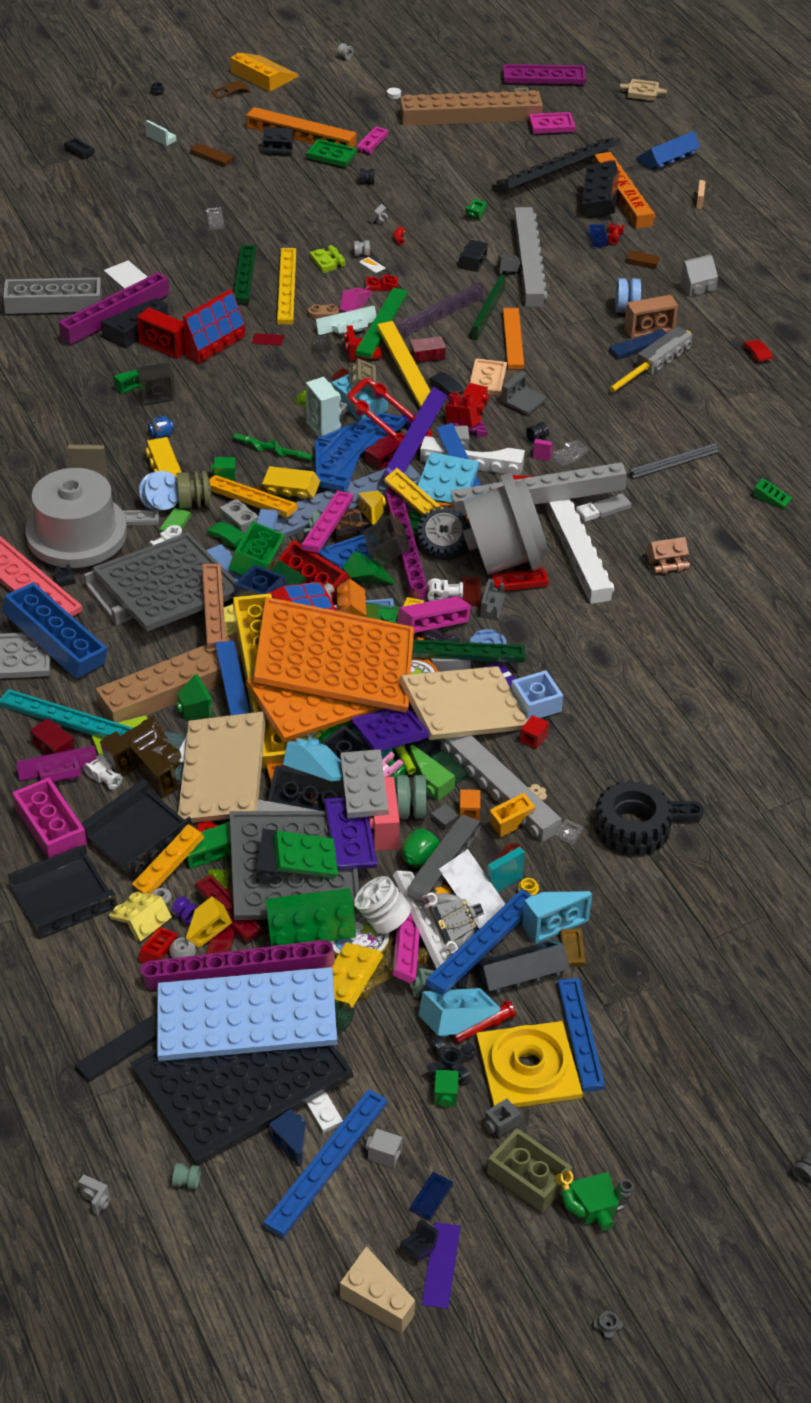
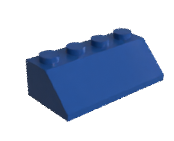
(670, 151)

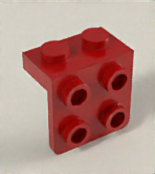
(352, 344)

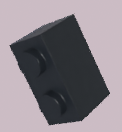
(473, 255)

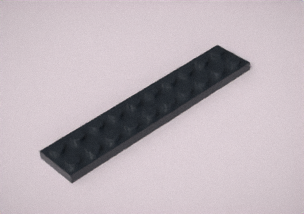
(557, 162)

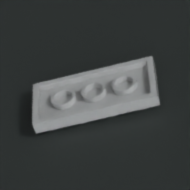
(364, 784)

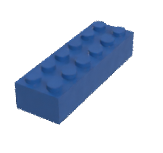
(54, 630)

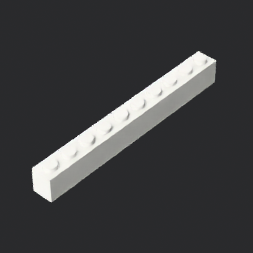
(580, 550)

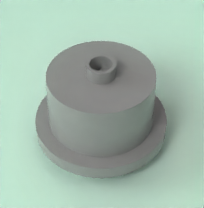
(74, 519)
(505, 527)

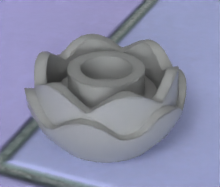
(182, 943)

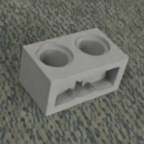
(237, 515)

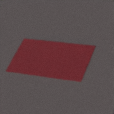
(268, 339)

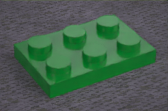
(331, 153)
(305, 854)

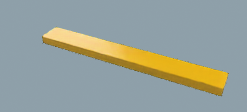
(286, 286)
(404, 361)

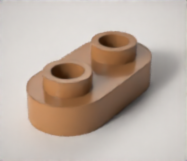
(319, 311)

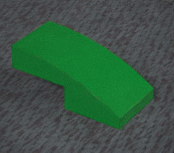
(229, 535)

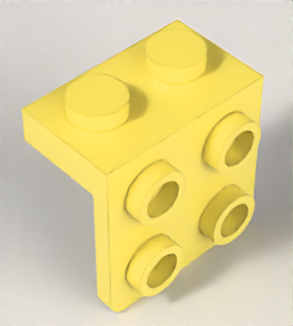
(142, 913)

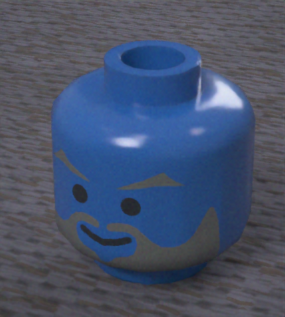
(160, 427)

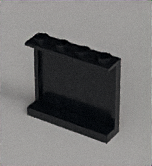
(134, 828)
(61, 892)

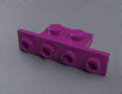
(57, 765)

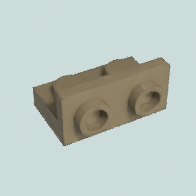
(360, 371)

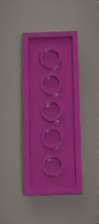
(544, 74)

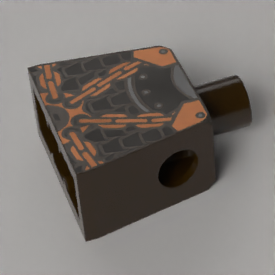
(350, 525)

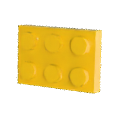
(352, 971)

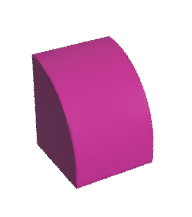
(542, 449)

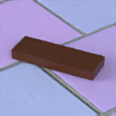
(211, 154)

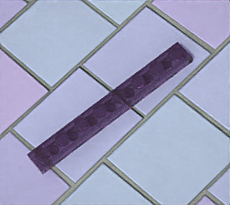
(440, 310)

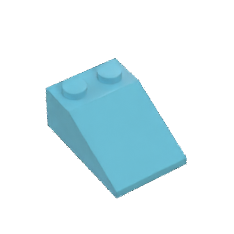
(313, 759)
(552, 911)
(455, 1010)

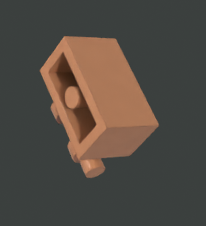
(667, 551)

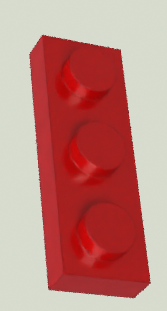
(521, 579)

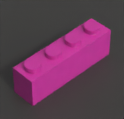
(434, 614)

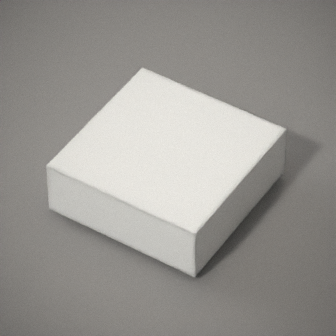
(587, 512)

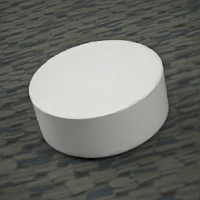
(393, 93)

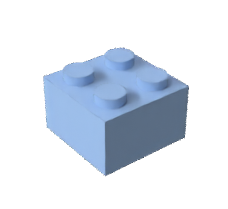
(537, 695)

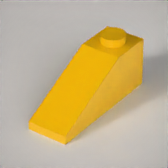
(371, 505)

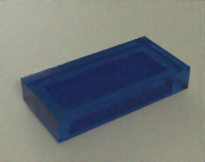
(431, 1196)

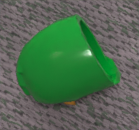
(418, 847)

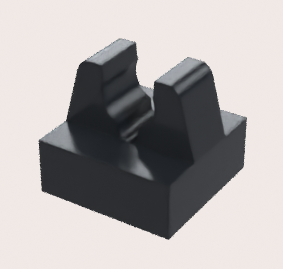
(64, 576)

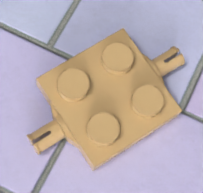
(643, 89)

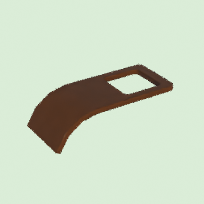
(231, 87)

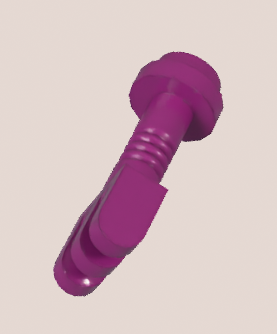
(479, 429)

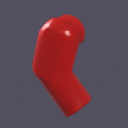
(397, 235)

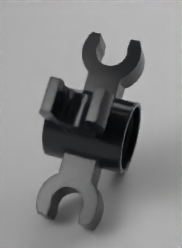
(451, 1054)

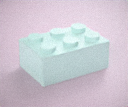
(322, 407)

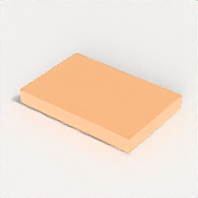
(489, 374)

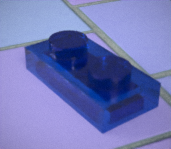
(598, 235)

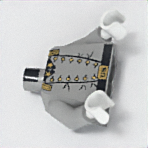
(453, 918)

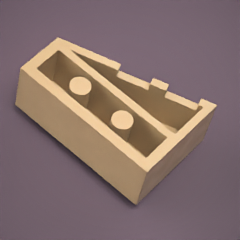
(377, 1292)

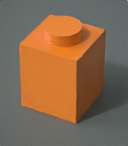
(470, 803)

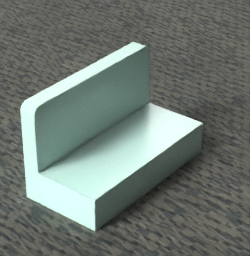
(159, 133)

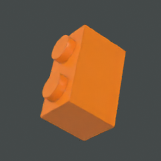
(351, 598)

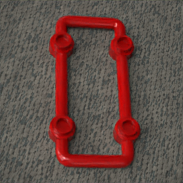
(379, 391)

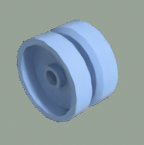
(624, 294)

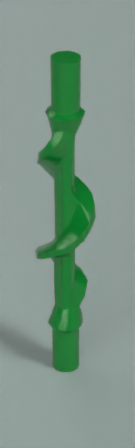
(260, 446)

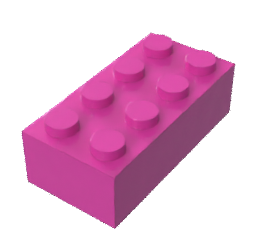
(49, 818)

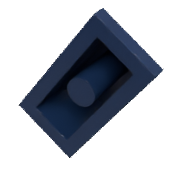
(289, 1135)

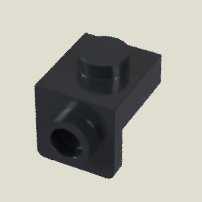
(420, 1242)

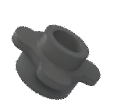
(608, 1317)

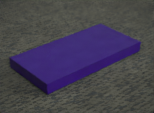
(351, 837)

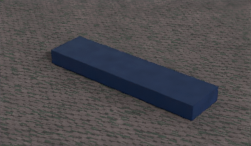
(635, 345)

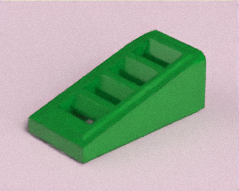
(121, 383)
(766, 491)

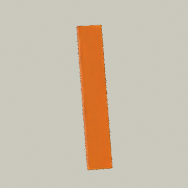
(513, 338)

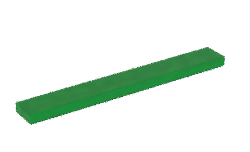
(386, 314)

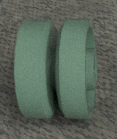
(411, 797)

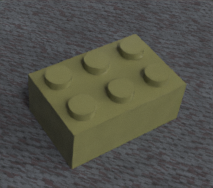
(527, 1169)

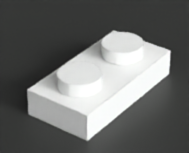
(324, 1113)

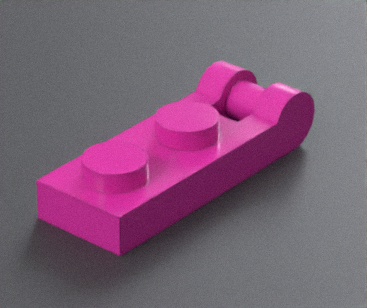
(372, 140)

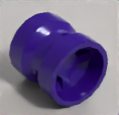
(183, 909)

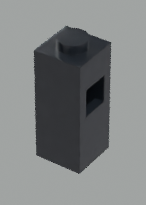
(267, 866)

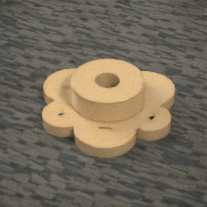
(540, 792)

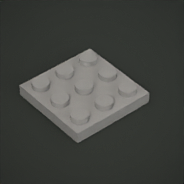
(22, 657)

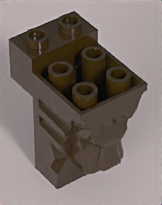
(147, 752)

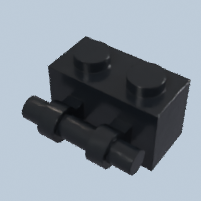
(278, 141)

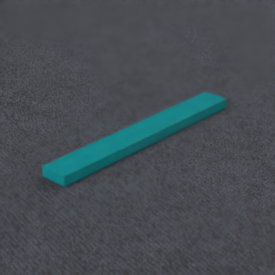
(61, 715)

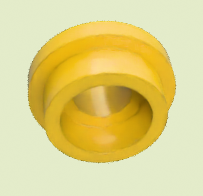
(529, 885)

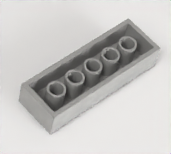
(51, 295)

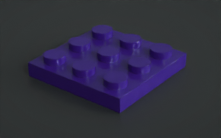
(389, 728)

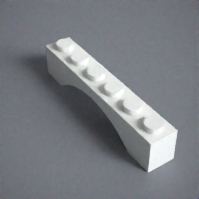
(497, 461)

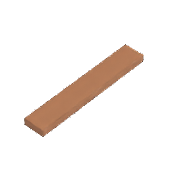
(213, 604)

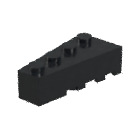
(123, 327)

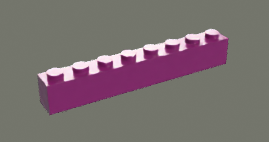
(89, 319)

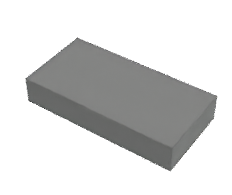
(612, 505)

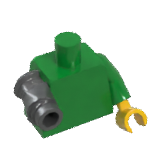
(594, 1197)

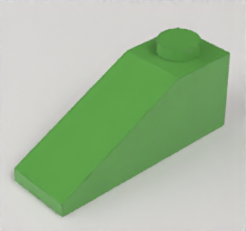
(438, 779)

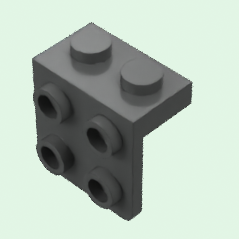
(519, 396)

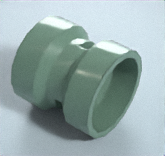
(184, 1175)

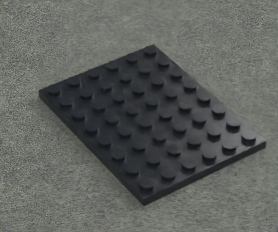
(232, 1096)

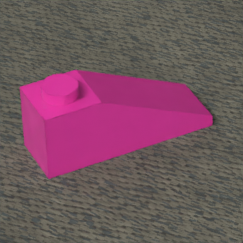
(354, 299)

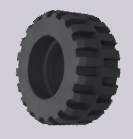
(630, 836)

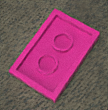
(552, 122)

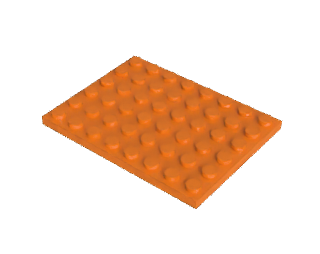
(333, 654)

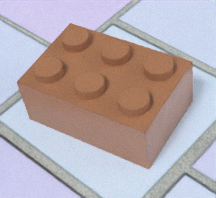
(650, 316)

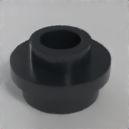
(157, 88)

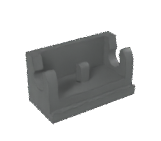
(492, 601)

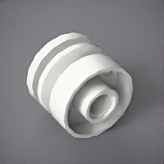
(382, 904)

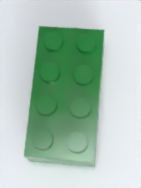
(257, 547)
(311, 917)

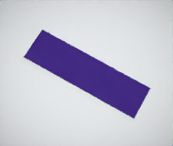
(441, 1266)

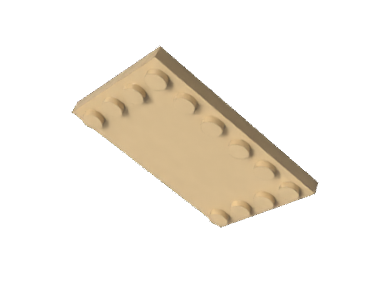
(463, 702)
(222, 766)

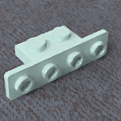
(337, 323)

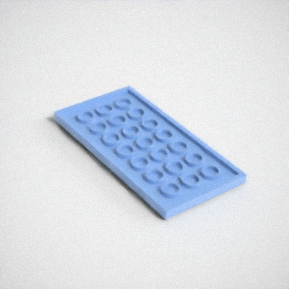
(246, 1014)

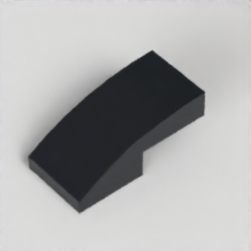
(446, 383)

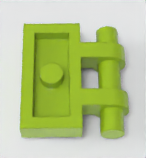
(327, 260)

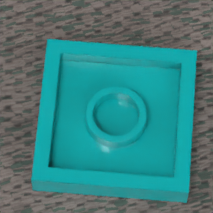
(506, 869)

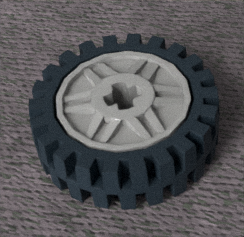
(433, 533)

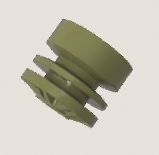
(193, 490)

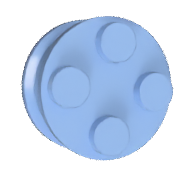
(159, 490)

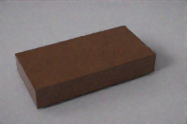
(642, 259)

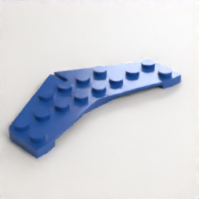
(340, 450)

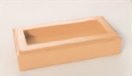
(700, 197)

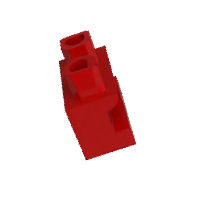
(462, 411)

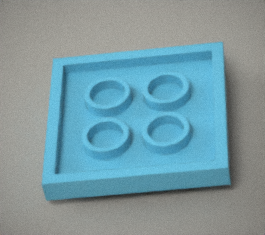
(445, 474)

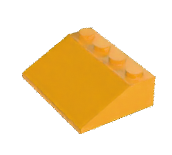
(260, 71)

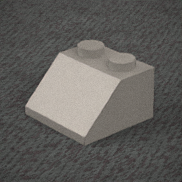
(699, 275)

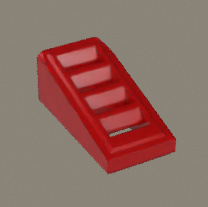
(155, 947)

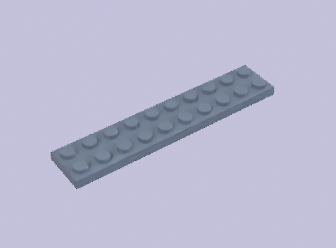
(300, 518)

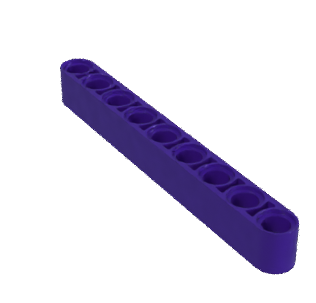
(416, 432)

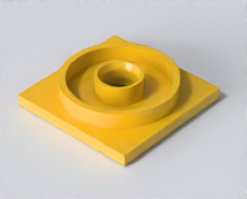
(523, 1085)

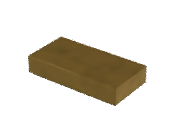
(573, 946)

